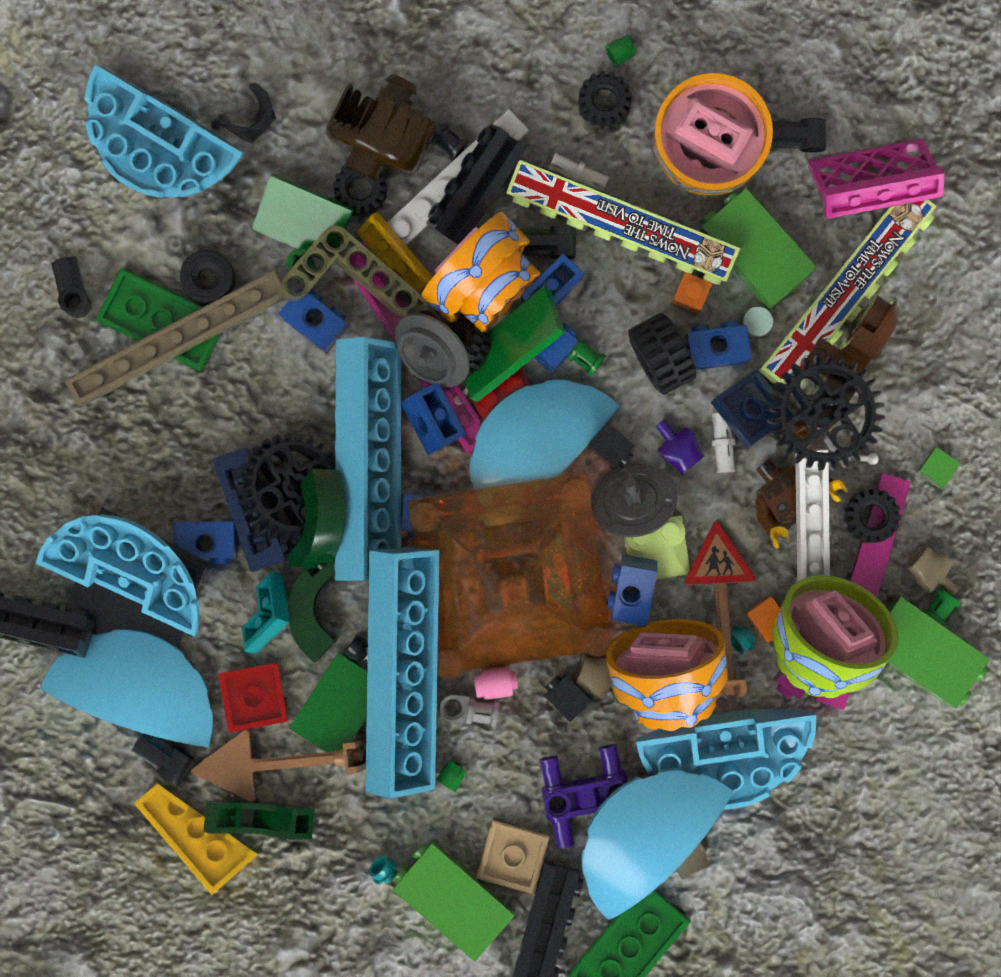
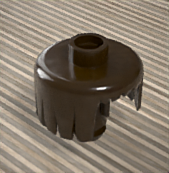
(380, 130)

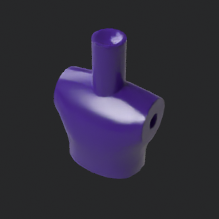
(680, 448)

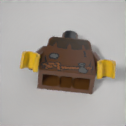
(778, 499)

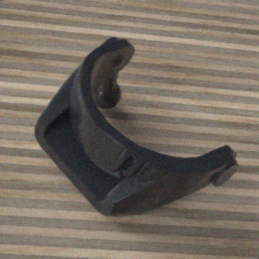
(265, 118)

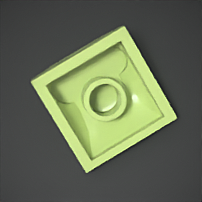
(664, 545)

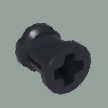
(449, 141)

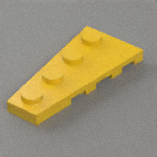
(209, 856)

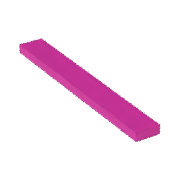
(465, 413)
(873, 557)

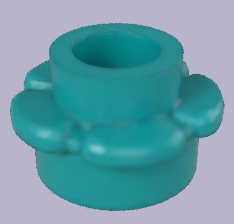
(742, 639)
(383, 870)

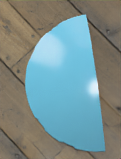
(151, 142)
(537, 432)
(127, 561)
(136, 685)
(741, 748)
(647, 834)

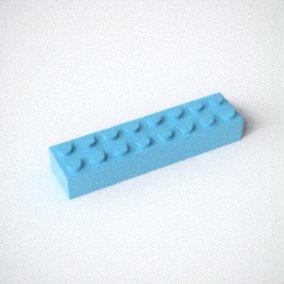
(368, 450)
(402, 671)

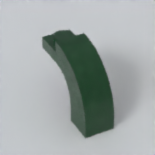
(323, 521)
(304, 623)
(259, 817)

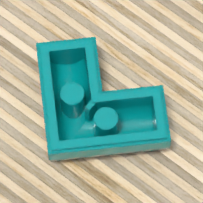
(271, 613)

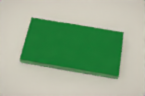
(142, 308)
(516, 342)
(633, 940)

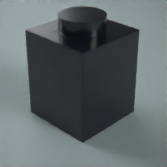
(611, 446)
(566, 697)

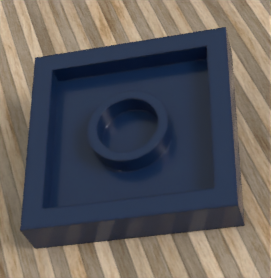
(745, 408)

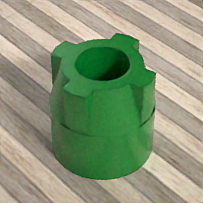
(620, 50)
(451, 776)

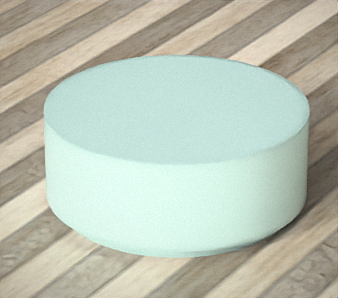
(758, 321)

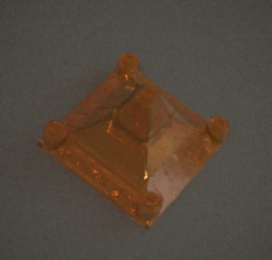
(514, 573)

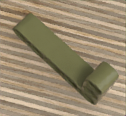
(362, 275)

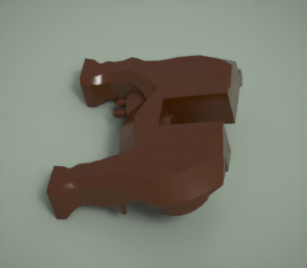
(861, 345)

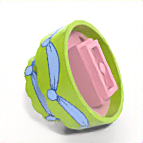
(832, 636)

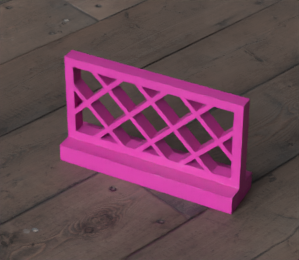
(877, 190)

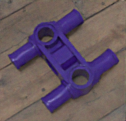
(580, 795)

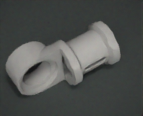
(468, 711)

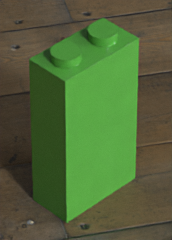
(769, 258)
(934, 655)
(452, 899)

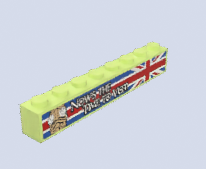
(624, 221)
(850, 285)

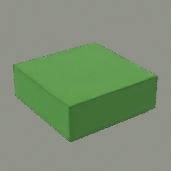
(939, 467)

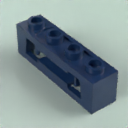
(267, 555)

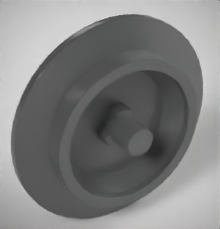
(431, 350)
(634, 500)

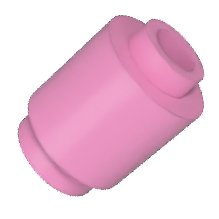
(495, 683)

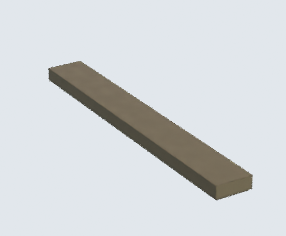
(176, 338)

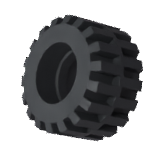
(662, 353)

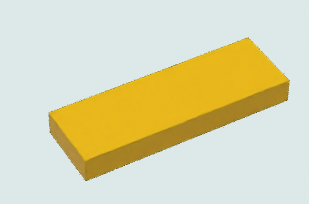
(393, 252)

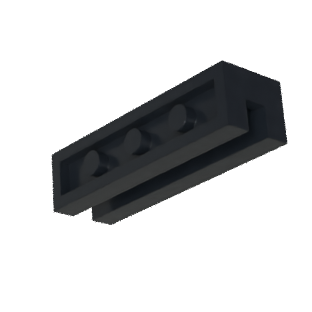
(476, 183)
(45, 626)
(547, 921)

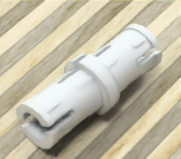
(578, 172)
(723, 445)

